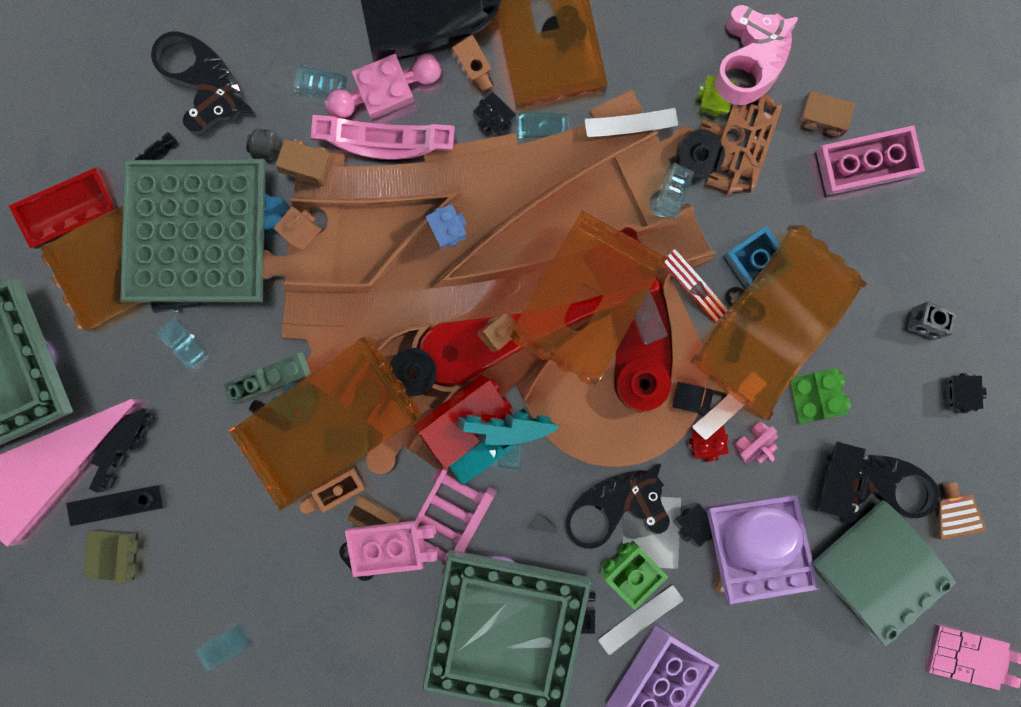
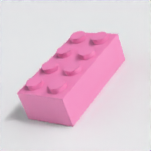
(870, 160)

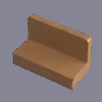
(370, 513)

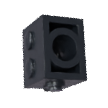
(494, 115)
(932, 320)
(966, 393)
(694, 525)

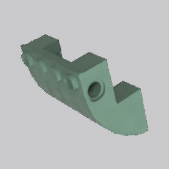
(884, 572)

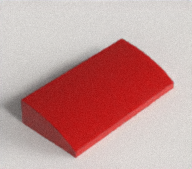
(63, 207)

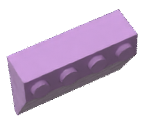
(664, 674)

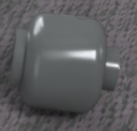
(263, 144)

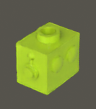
(711, 101)

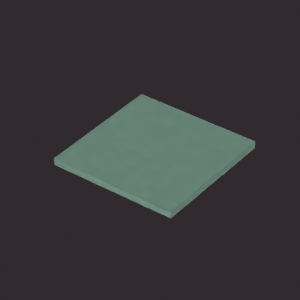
(193, 230)

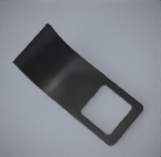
(690, 398)

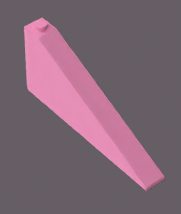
(44, 467)

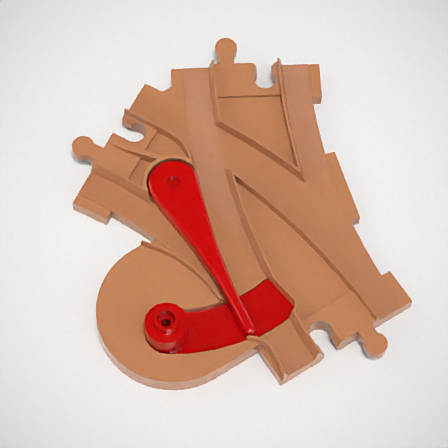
(389, 280)

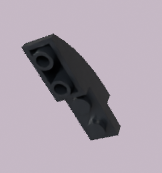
(123, 438)

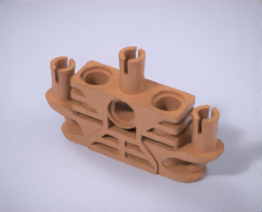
(755, 148)

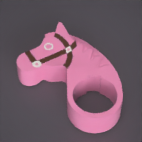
(764, 54)

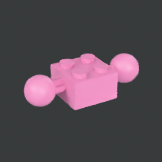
(383, 86)

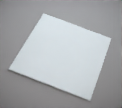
(661, 547)

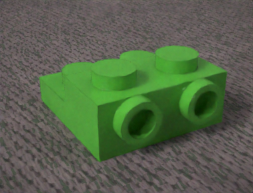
(819, 396)
(632, 574)

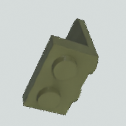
(110, 556)

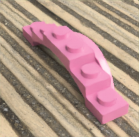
(382, 140)

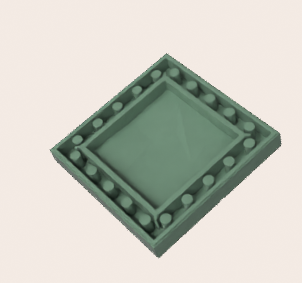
(28, 378)
(505, 632)

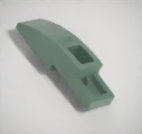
(267, 378)

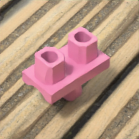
(765, 437)

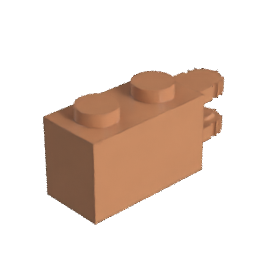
(333, 491)

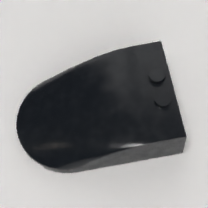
(421, 25)

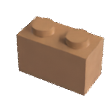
(826, 113)
(304, 161)

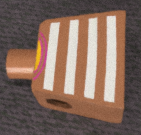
(469, 53)
(956, 514)

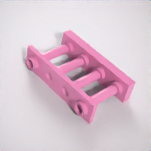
(470, 519)

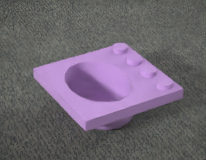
(762, 550)

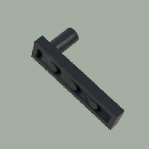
(115, 505)

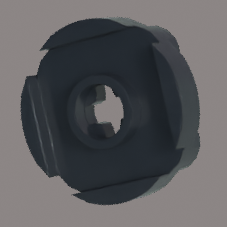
(711, 145)
(426, 368)

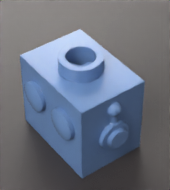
(447, 226)

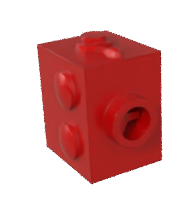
(709, 448)

